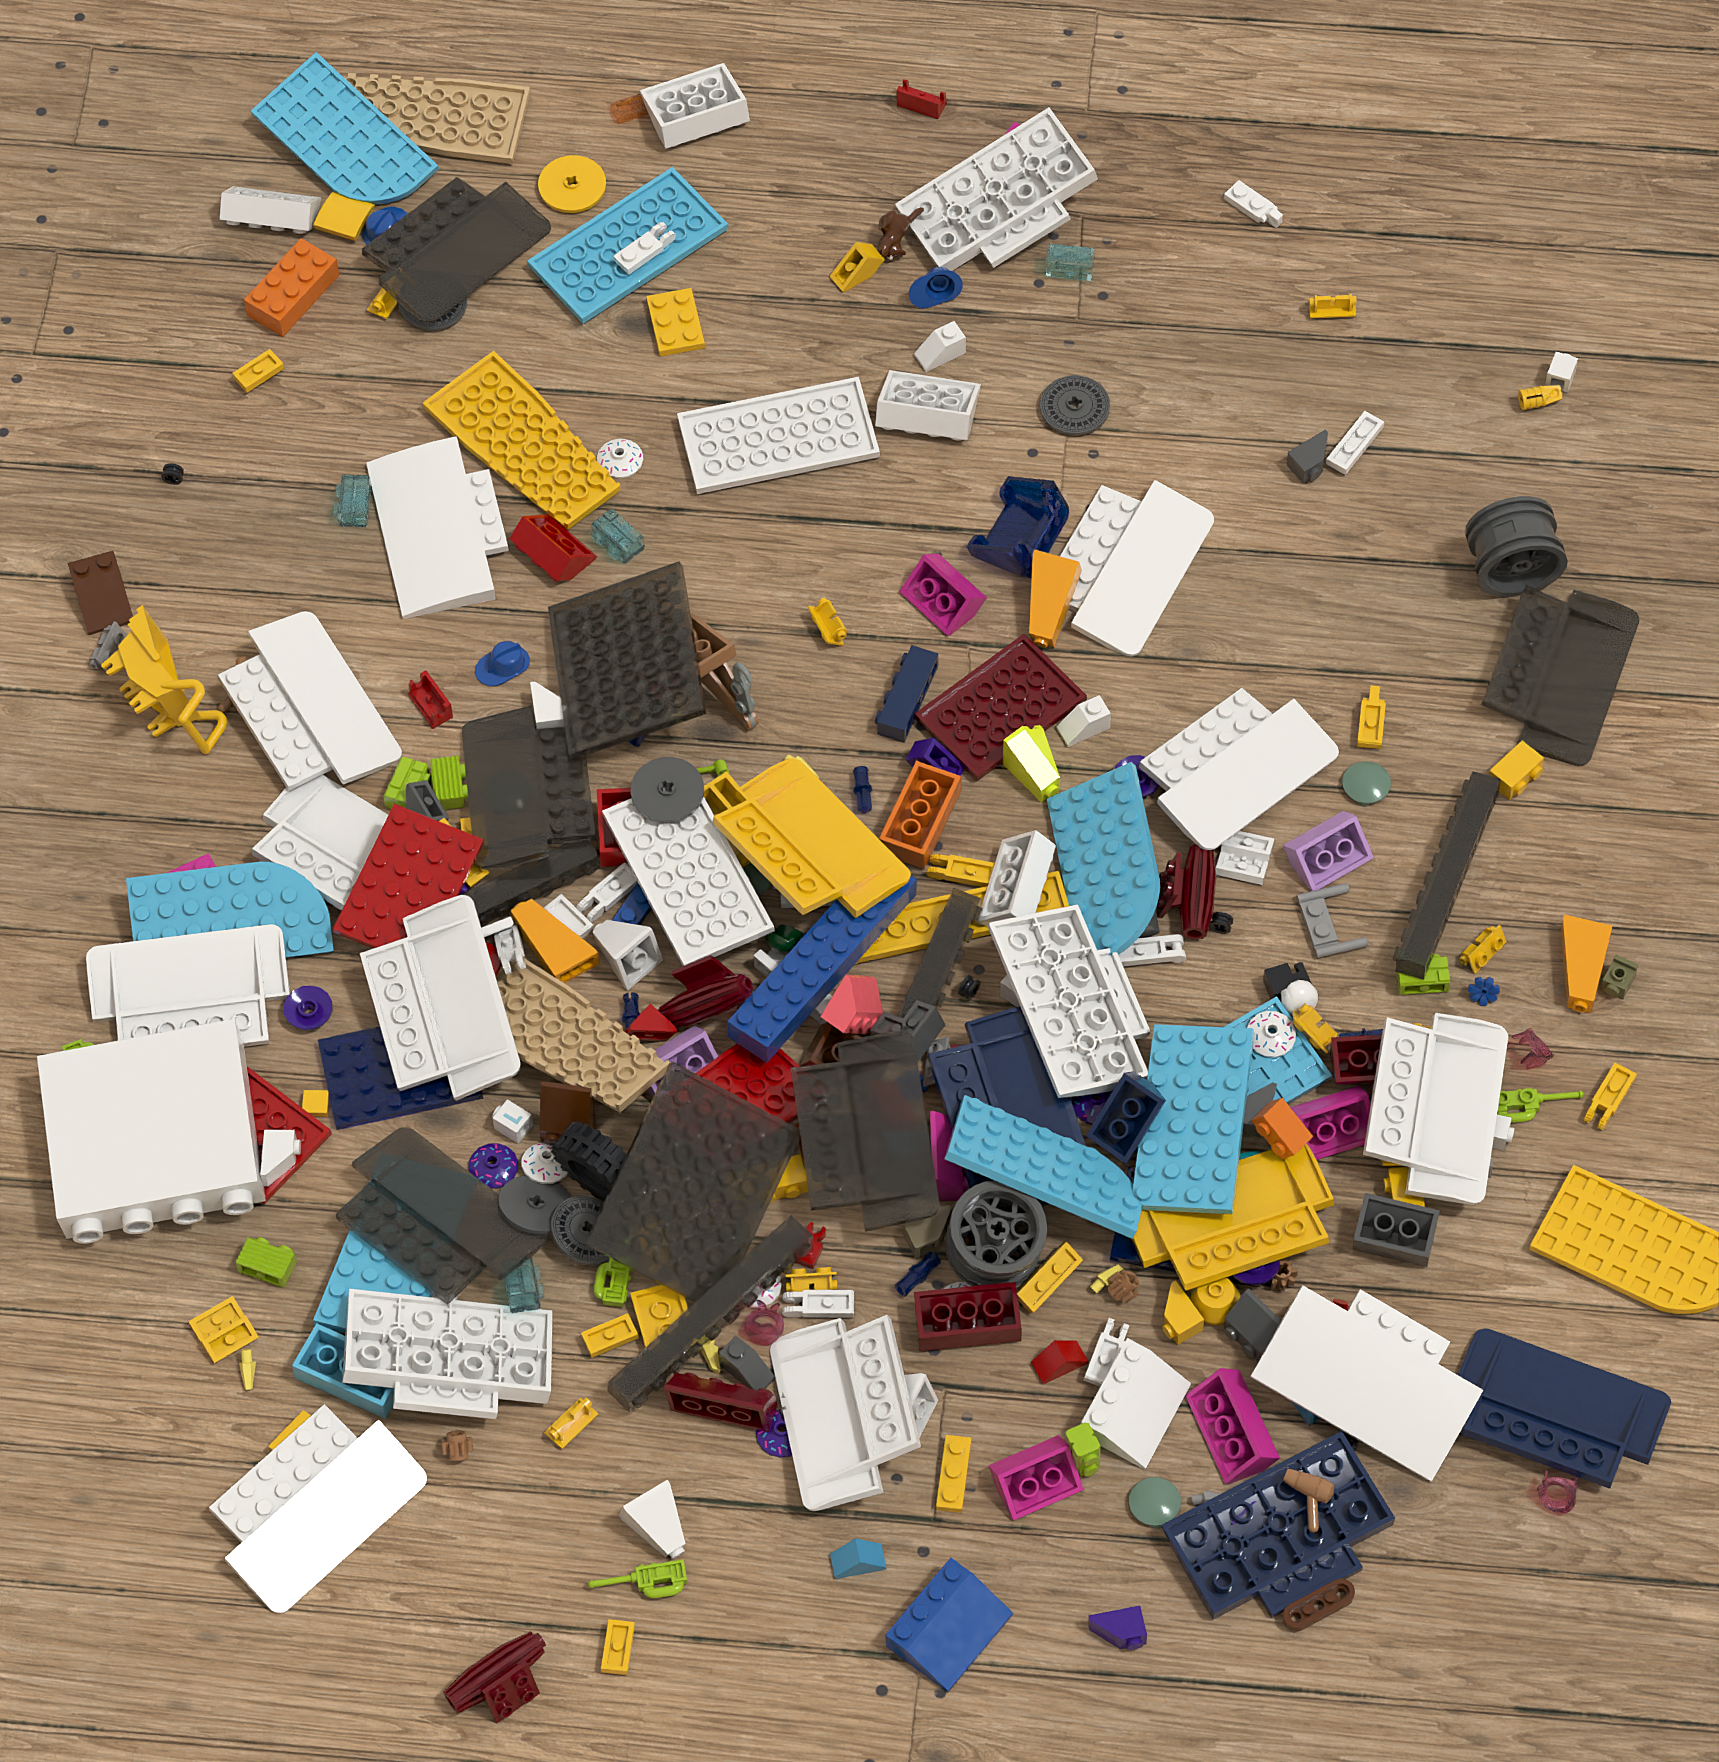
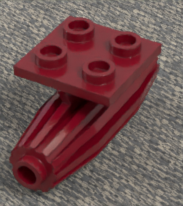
(1190, 890)
(709, 992)
(499, 1678)

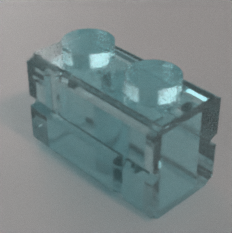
(1070, 262)
(354, 500)
(617, 536)
(522, 1288)

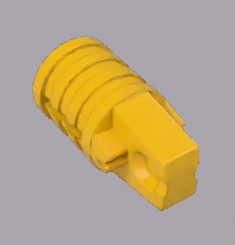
(1544, 396)

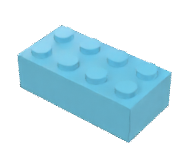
(322, 1367)

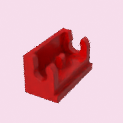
(920, 101)
(430, 700)

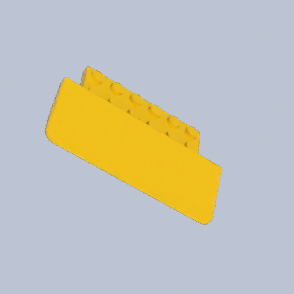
(810, 842)
(1269, 1222)

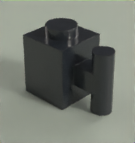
(1280, 977)

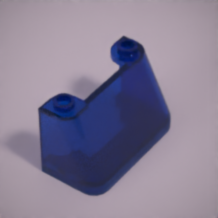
(1029, 521)

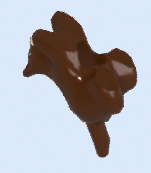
(894, 227)

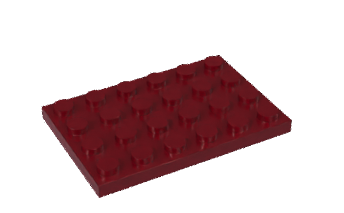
(995, 700)

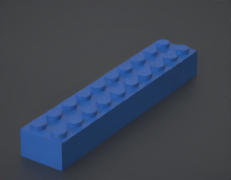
(811, 973)

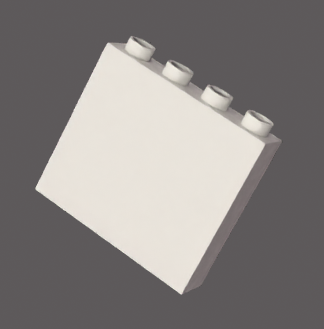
(150, 1131)

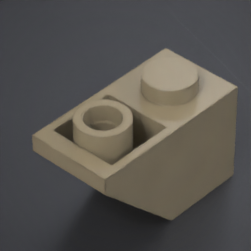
(928, 1233)

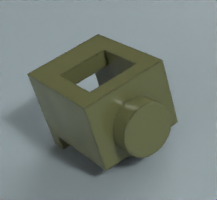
(1619, 977)

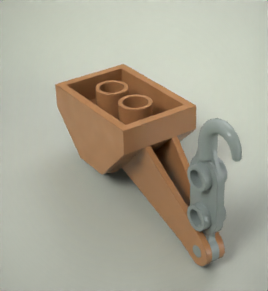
(733, 690)

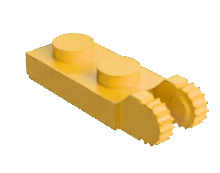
(961, 870)
(1611, 1094)

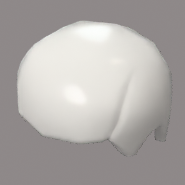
(1297, 994)

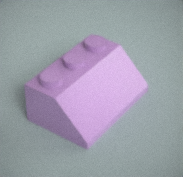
(1329, 850)
(689, 1049)

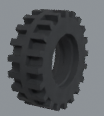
(589, 1158)

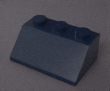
(1126, 1116)

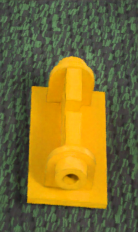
(382, 304)
(1332, 306)
(832, 630)
(1489, 943)
(1307, 1021)
(821, 1279)
(571, 1422)

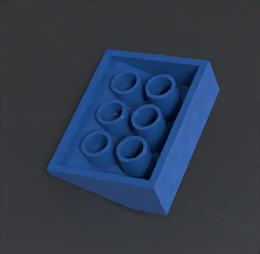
(948, 1625)

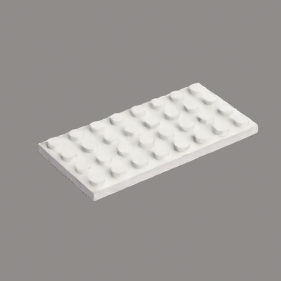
(778, 435)
(690, 881)

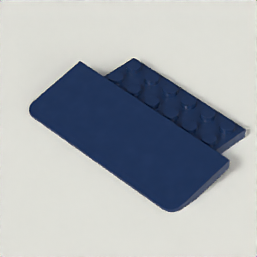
(1003, 1072)
(1559, 1408)

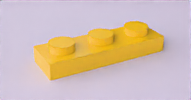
(1048, 1277)
(953, 1474)

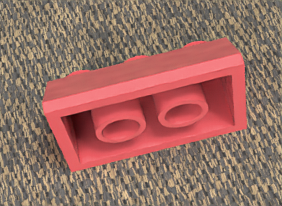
(854, 1005)

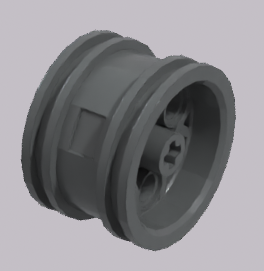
(1515, 546)
(995, 1234)

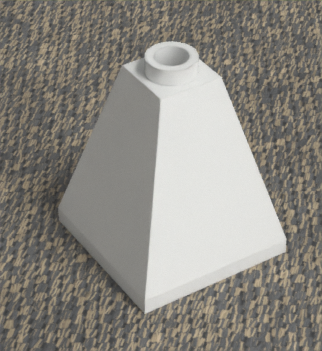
(628, 949)
(922, 1399)
(656, 1520)

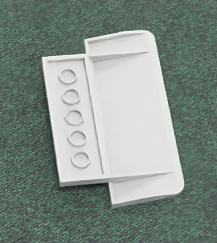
(1132, 562)
(308, 705)
(1236, 766)
(321, 835)
(190, 981)
(442, 1002)
(1438, 1104)
(843, 1408)
(313, 1505)

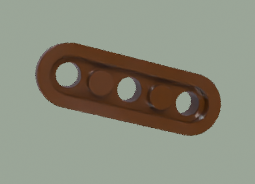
(1324, 1596)

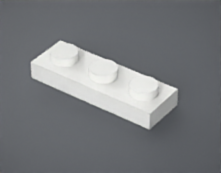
(1355, 442)

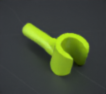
(718, 766)

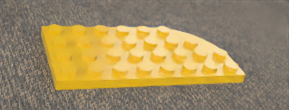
(1631, 1245)

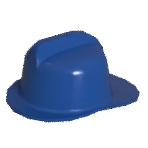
(380, 221)
(935, 287)
(502, 663)

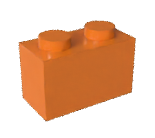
(1281, 1128)

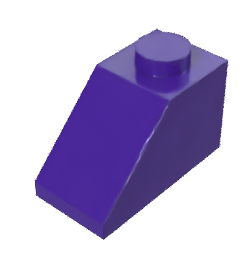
(934, 754)
(1120, 1627)

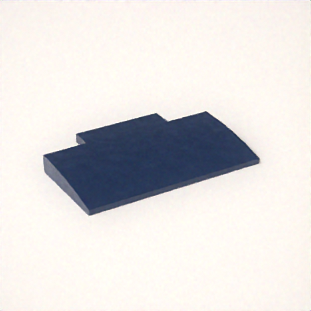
(1270, 1545)

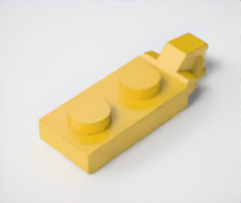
(1371, 720)

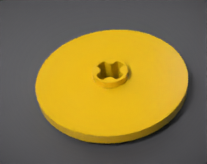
(575, 198)

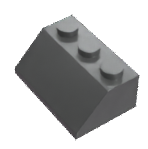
(1396, 1229)
(1251, 1325)

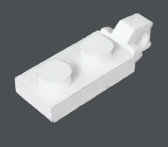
(1253, 204)

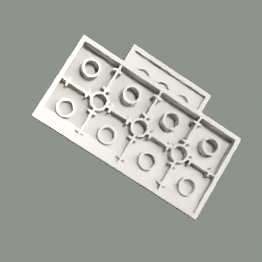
(1000, 195)
(437, 527)
(1072, 1000)
(447, 1355)
(1370, 1377)

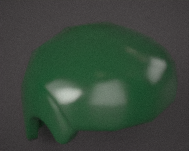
(783, 939)

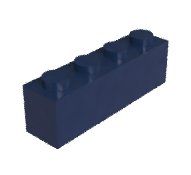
(907, 693)

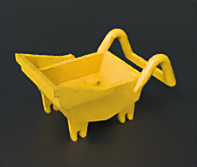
(156, 683)

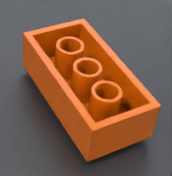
(291, 287)
(921, 813)

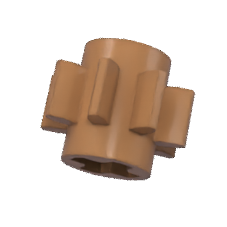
(1284, 1276)
(1123, 1286)
(457, 1445)

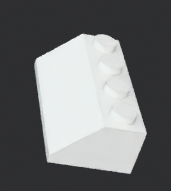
(269, 209)
(1017, 877)

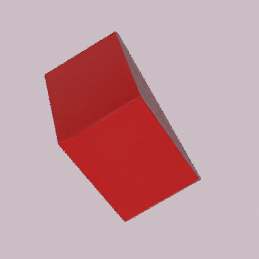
(651, 1026)
(1058, 1360)

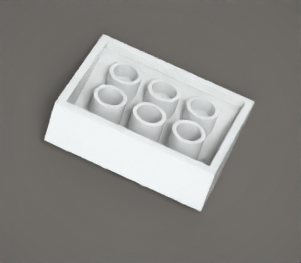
(695, 105)
(927, 405)
(1136, 1404)

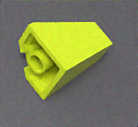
(1031, 761)

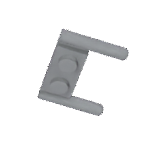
(1320, 925)

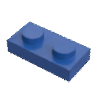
(634, 908)

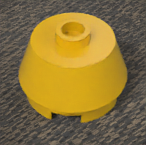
(1215, 1300)

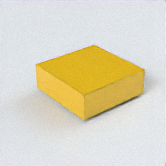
(316, 1102)

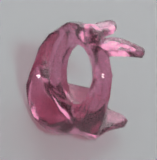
(1540, 1052)
(765, 1333)
(1563, 1506)

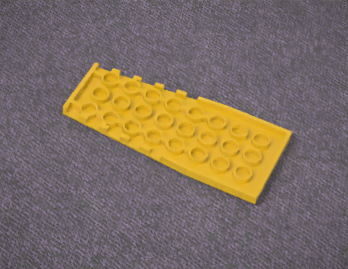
(522, 440)

